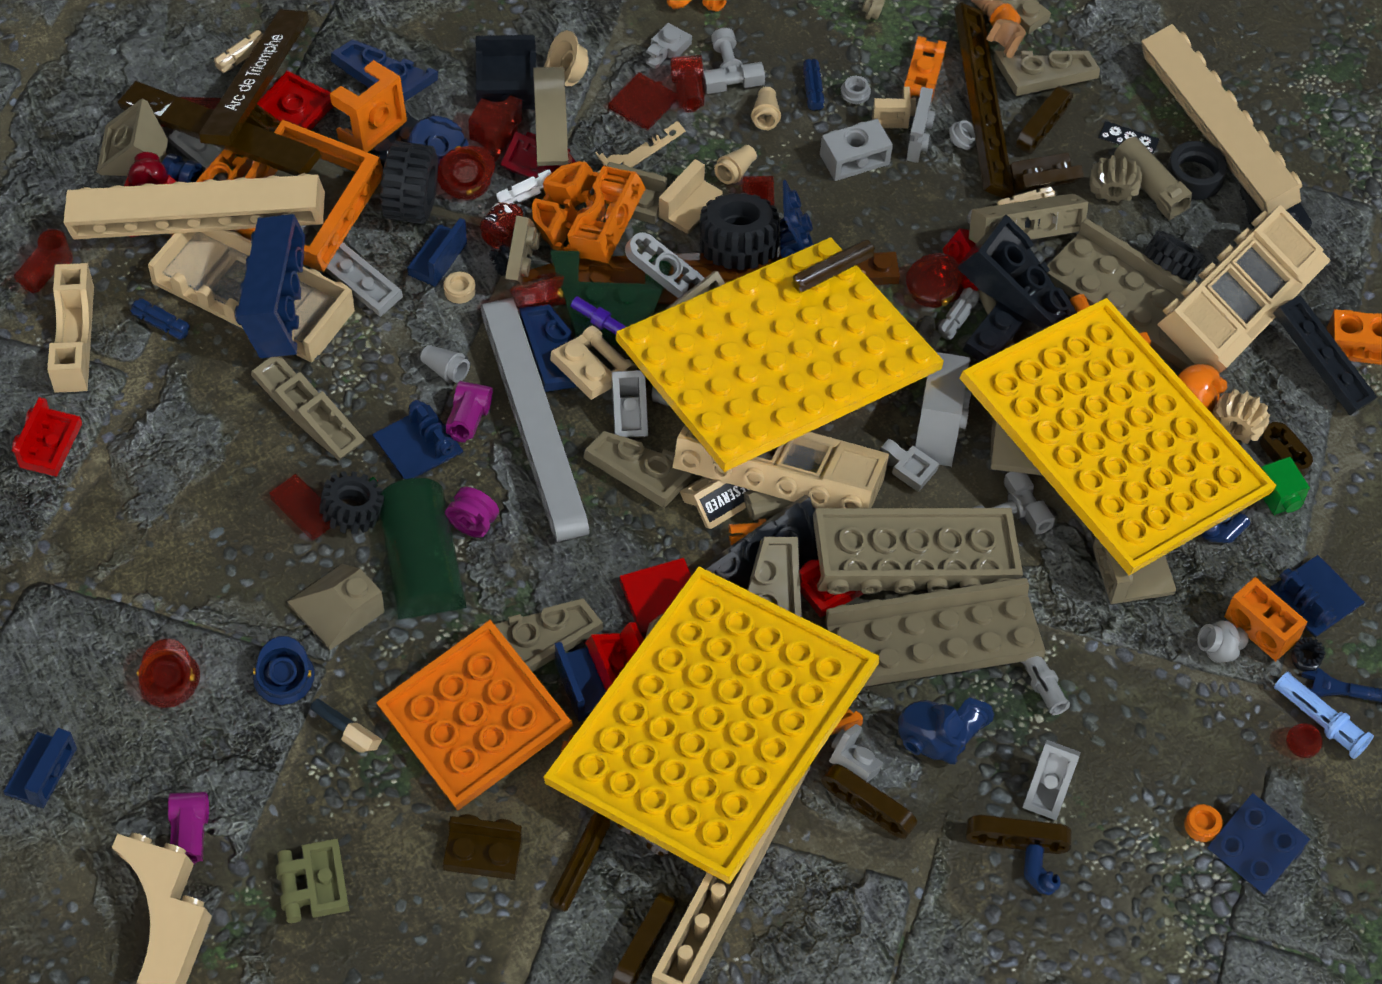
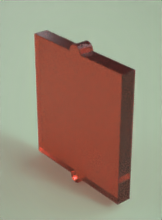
(643, 101)

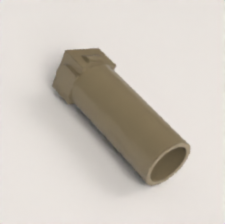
(1160, 185)

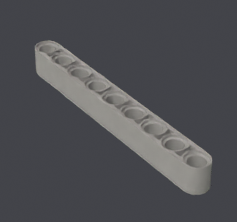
(535, 420)

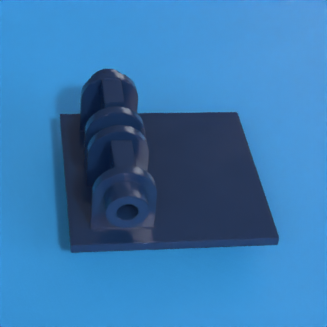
(794, 225)
(417, 441)
(1317, 594)
(1258, 843)

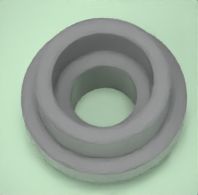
(855, 90)
(962, 135)

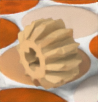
(1242, 415)

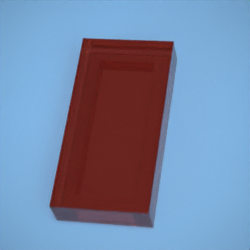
(301, 506)

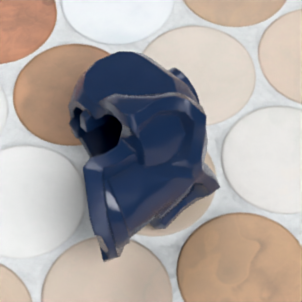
(940, 729)

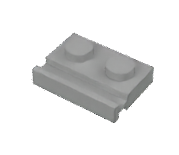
(923, 119)

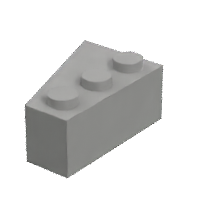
(943, 410)

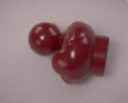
(147, 169)

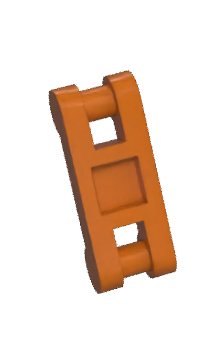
(925, 69)

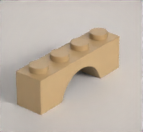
(74, 308)

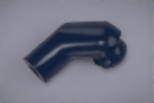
(1036, 875)

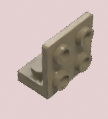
(1147, 583)

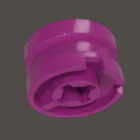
(472, 512)

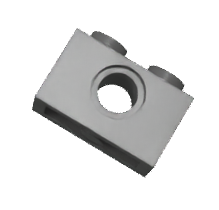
(856, 149)

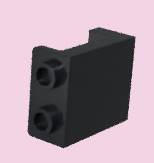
(506, 68)

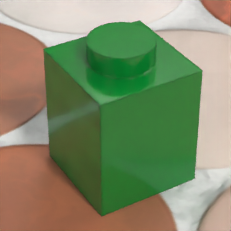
(1290, 487)

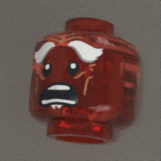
(499, 224)

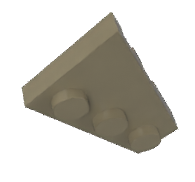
(638, 467)

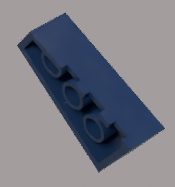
(272, 286)

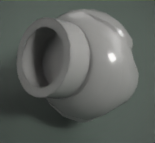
(1222, 641)

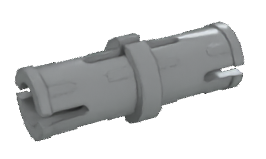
(1045, 682)

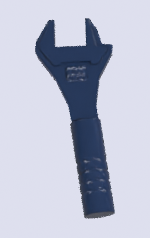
(1328, 686)

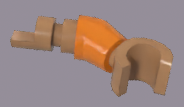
(1005, 24)

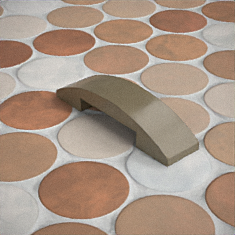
(550, 116)

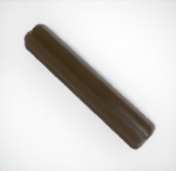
(833, 265)
(579, 862)

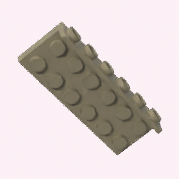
(1110, 268)
(914, 548)
(942, 630)

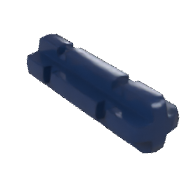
(813, 84)
(160, 319)

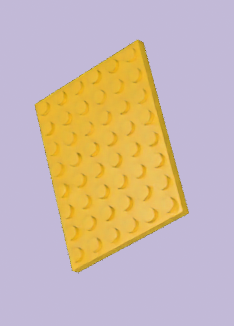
(774, 362)
(1117, 434)
(712, 723)

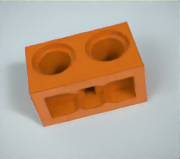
(1358, 335)
(1265, 618)

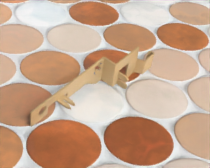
(644, 150)

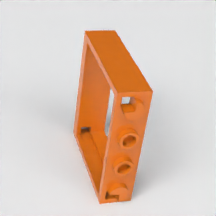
(350, 204)

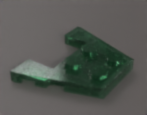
(625, 301)

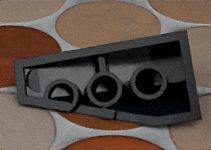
(1011, 274)

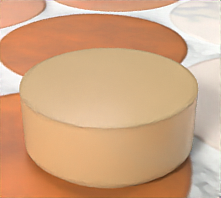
(459, 287)

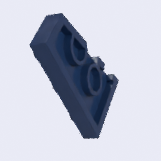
(356, 55)
(545, 333)

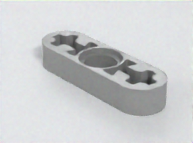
(654, 246)

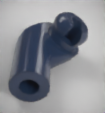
(1227, 532)

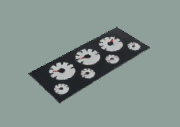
(1118, 134)

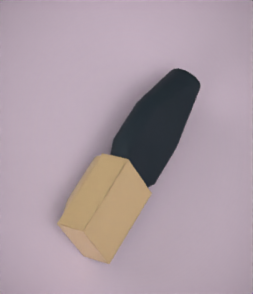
(353, 733)

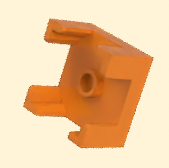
(374, 112)

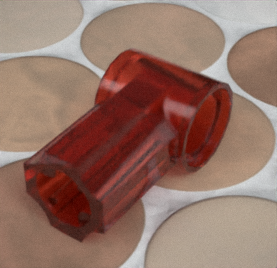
(688, 77)
(41, 264)

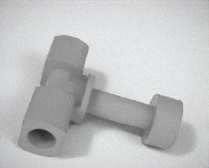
(732, 69)
(1025, 504)

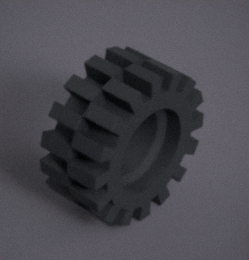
(1174, 255)
(355, 489)

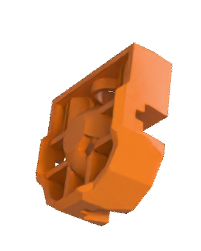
(585, 228)

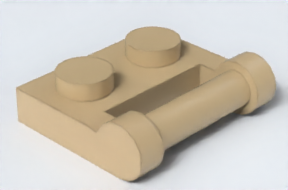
(584, 367)

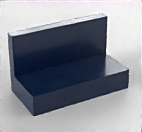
(438, 253)
(579, 679)
(41, 768)

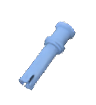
(1336, 724)

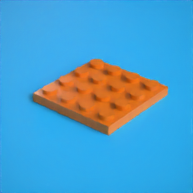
(474, 714)

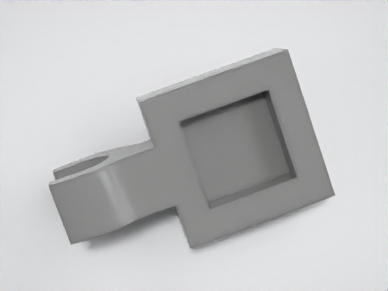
(667, 43)
(911, 466)

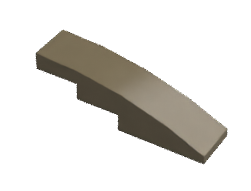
(307, 407)

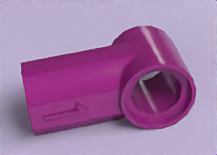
(469, 405)
(187, 818)

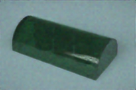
(420, 549)

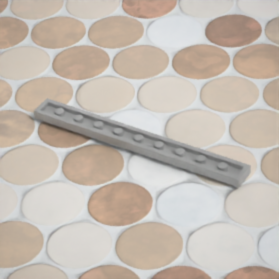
(346, 265)

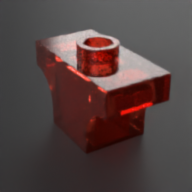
(495, 123)

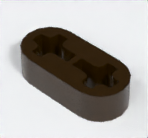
(1288, 447)

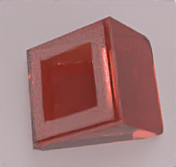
(760, 186)

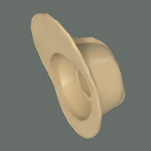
(568, 54)

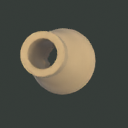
(766, 109)
(733, 166)

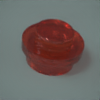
(1304, 740)

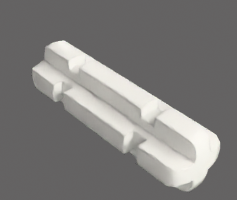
(524, 189)

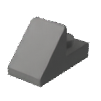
(629, 403)
(1051, 780)

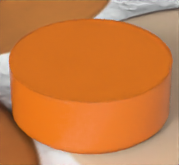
(1203, 823)

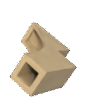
(175, 924)

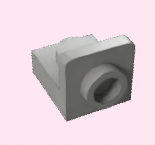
(854, 757)

